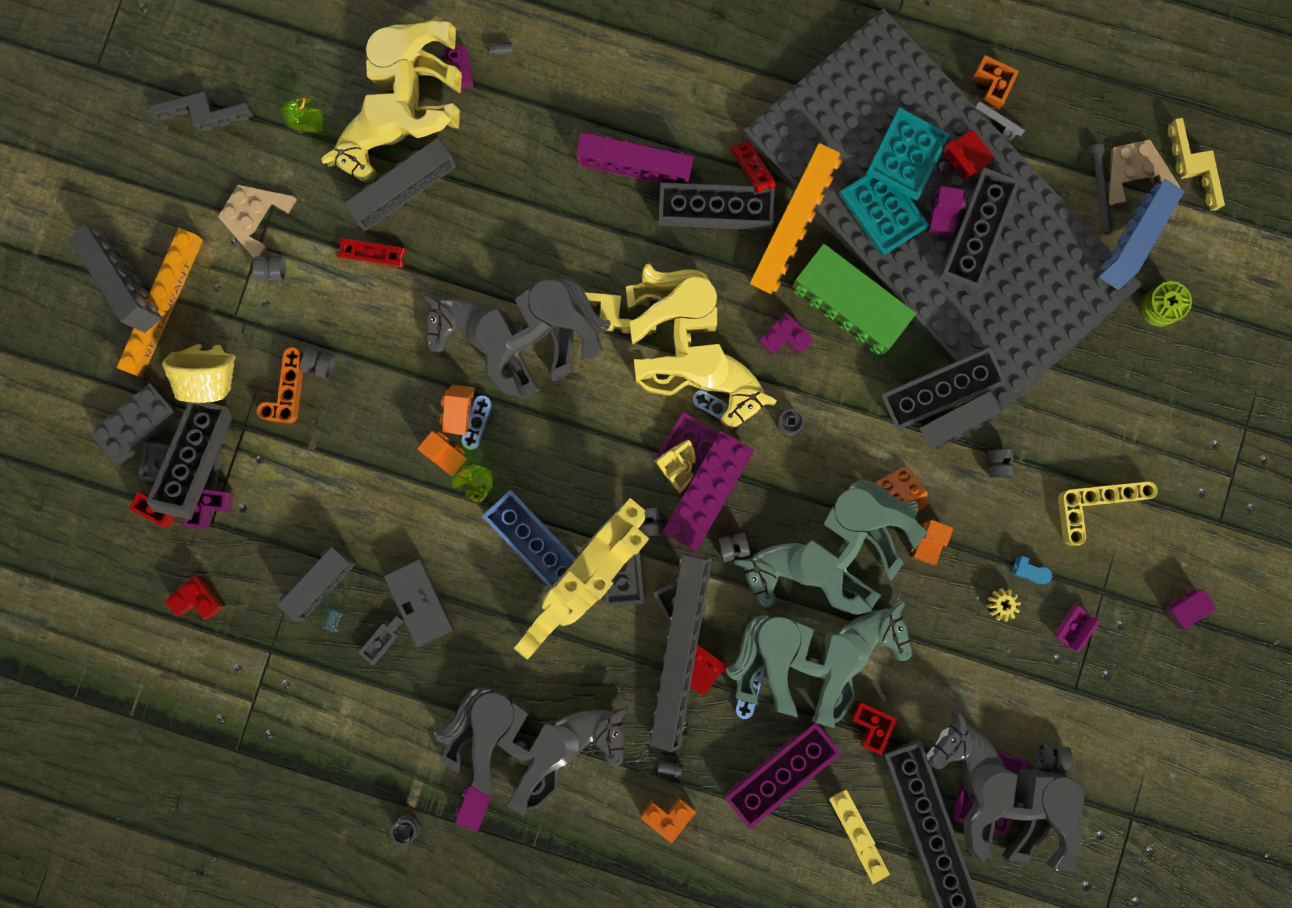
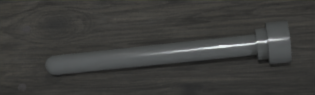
(1096, 152)

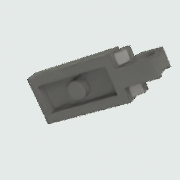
(381, 640)

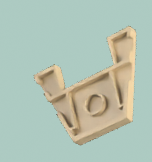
(1135, 163)
(246, 210)

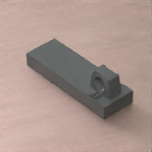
(1011, 126)

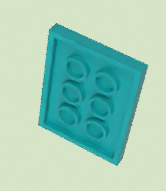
(907, 154)
(883, 213)

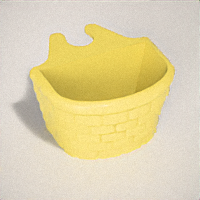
(199, 374)

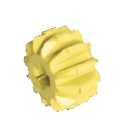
(998, 609)

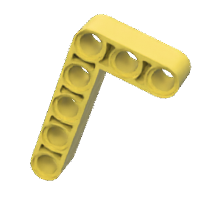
(1098, 497)

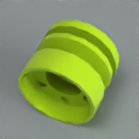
(1156, 307)

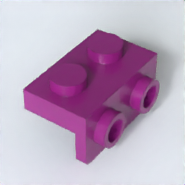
(1076, 628)

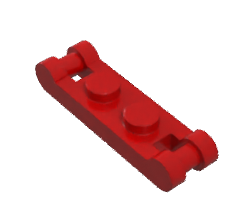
(752, 166)
(371, 253)

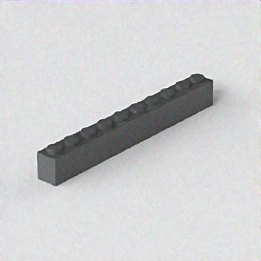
(680, 651)

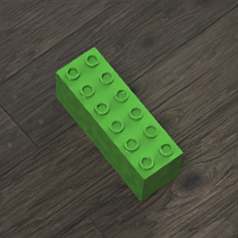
(853, 300)

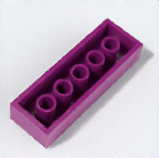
(633, 160)
(708, 490)
(781, 774)

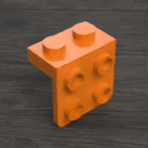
(905, 487)

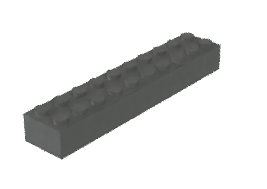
(929, 826)

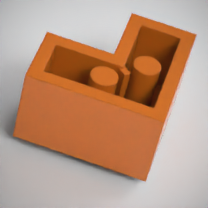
(996, 77)
(457, 408)
(439, 450)
(932, 543)
(670, 822)

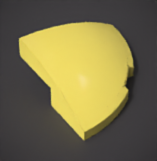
(677, 465)

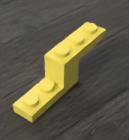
(1196, 164)
(611, 310)
(859, 836)

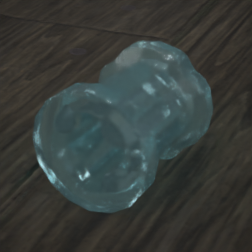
(332, 620)

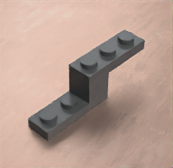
(201, 111)

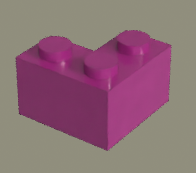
(944, 209)
(786, 332)
(209, 502)

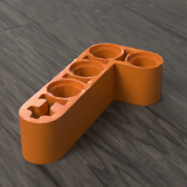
(285, 386)

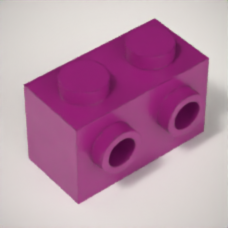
(460, 59)
(1189, 608)
(473, 808)

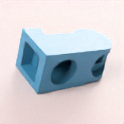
(1035, 574)

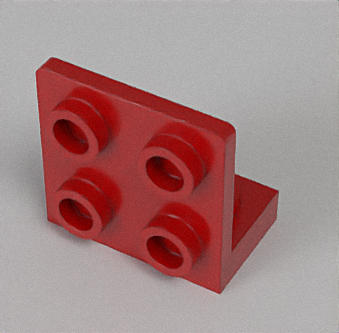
(968, 155)
(705, 670)

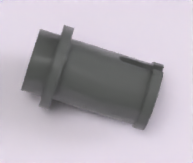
(501, 49)
(670, 768)

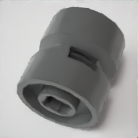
(269, 268)
(316, 363)
(790, 422)
(1001, 463)
(655, 528)
(727, 550)
(1051, 757)
(405, 829)

